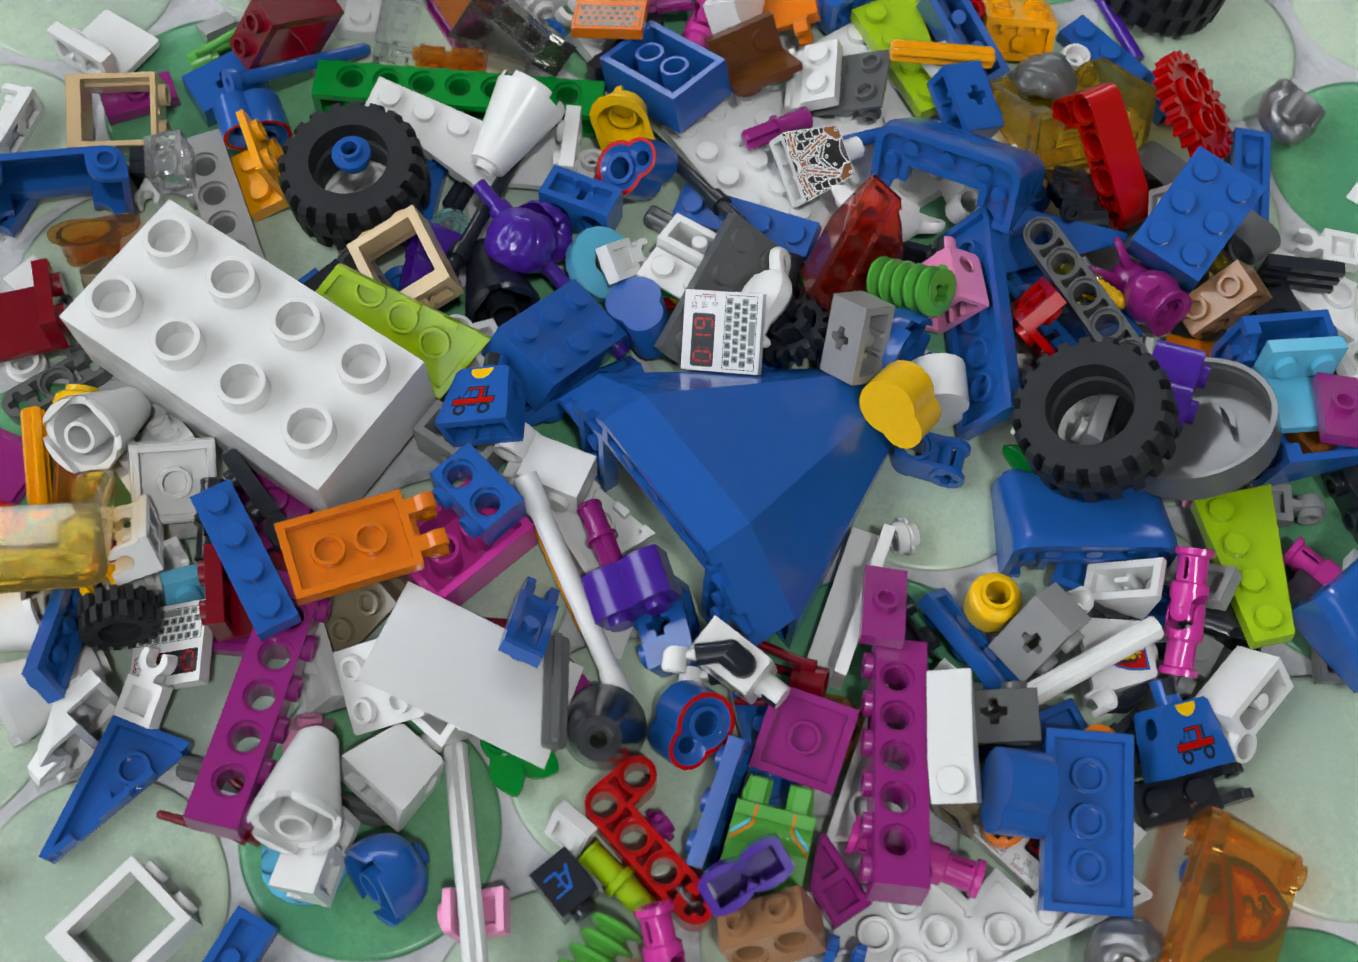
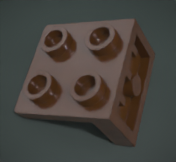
(753, 55)

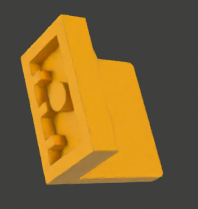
(1020, 27)
(258, 169)

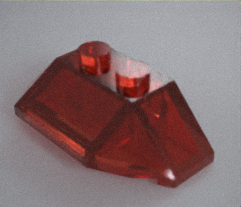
(852, 240)

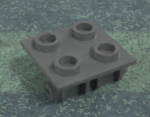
(862, 85)

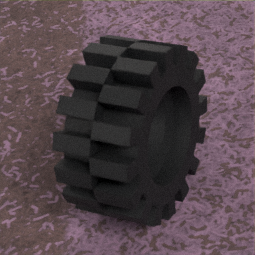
(118, 617)

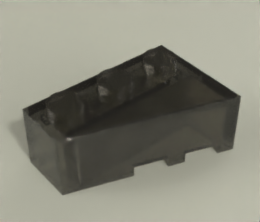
(512, 34)

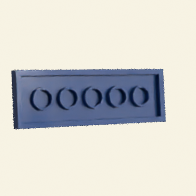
(987, 337)

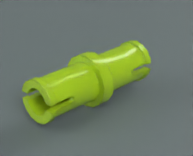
(615, 878)

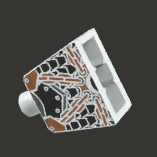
(814, 160)

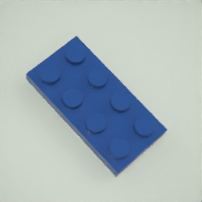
(1090, 834)

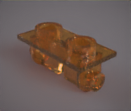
(457, 59)

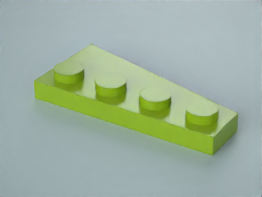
(898, 19)
(423, 331)
(1246, 536)

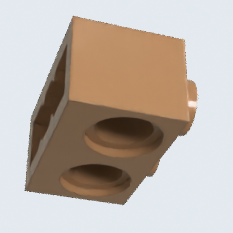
(1224, 300)
(773, 929)

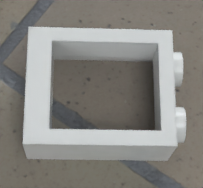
(71, 948)

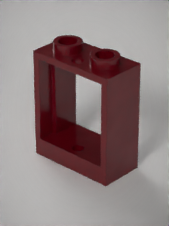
(309, 25)

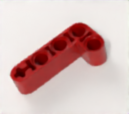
(1109, 151)
(655, 851)

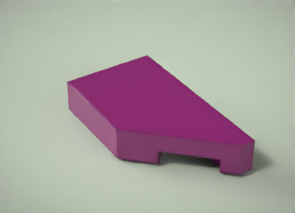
(835, 886)

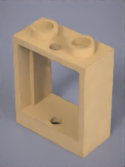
(80, 112)
(434, 288)

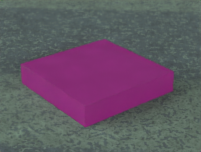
(805, 740)

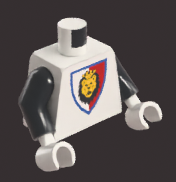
(729, 661)
(1127, 681)

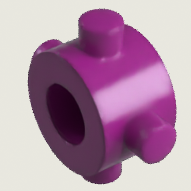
(661, 824)

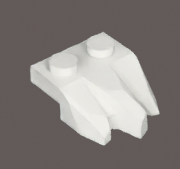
(71, 729)

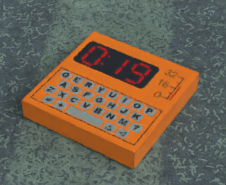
(609, 19)

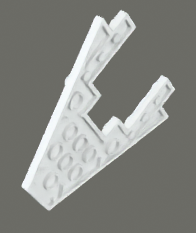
(993, 927)

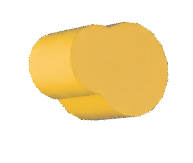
(901, 403)

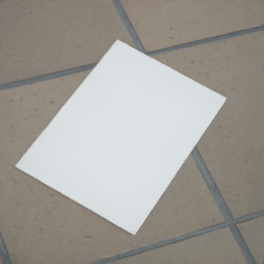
(453, 670)

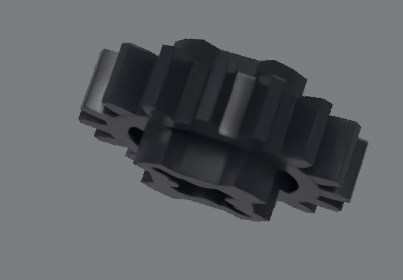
(797, 332)

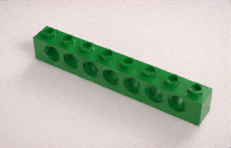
(462, 90)

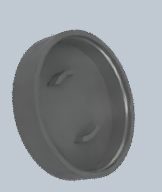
(1229, 440)

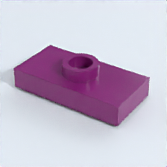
(131, 105)
(1336, 408)
(883, 607)

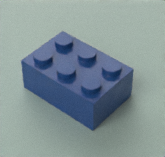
(669, 74)
(1195, 218)
(557, 342)

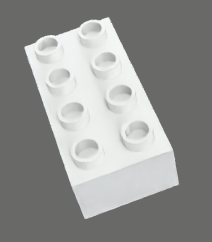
(252, 359)

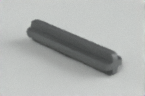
(555, 693)

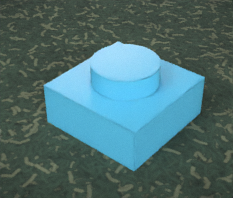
(181, 585)

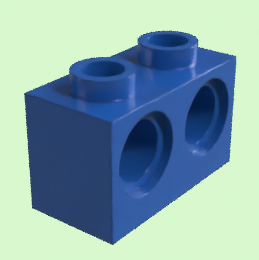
(583, 199)
(484, 490)

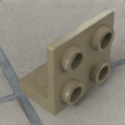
(361, 612)

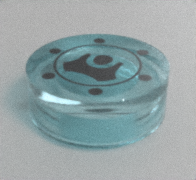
(452, 219)

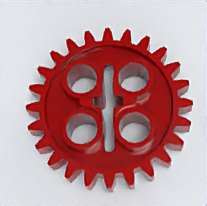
(1192, 105)

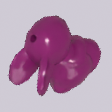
(1149, 295)

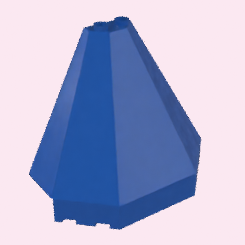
(745, 472)

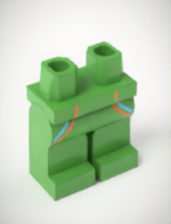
(758, 816)

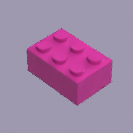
(470, 560)

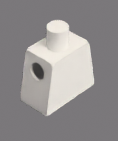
(393, 773)

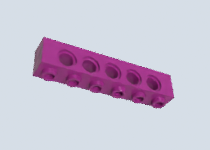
(227, 814)
(888, 876)

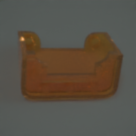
(1232, 893)

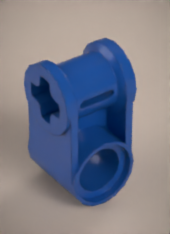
(934, 460)

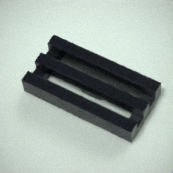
(1301, 273)

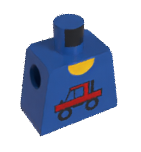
(484, 405)
(1178, 735)

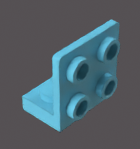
(1290, 368)

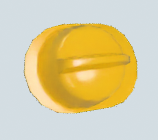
(620, 117)

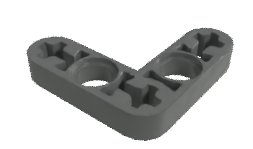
(76, 359)

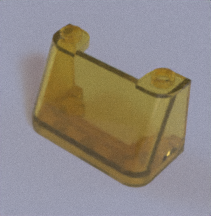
(1033, 128)
(59, 541)

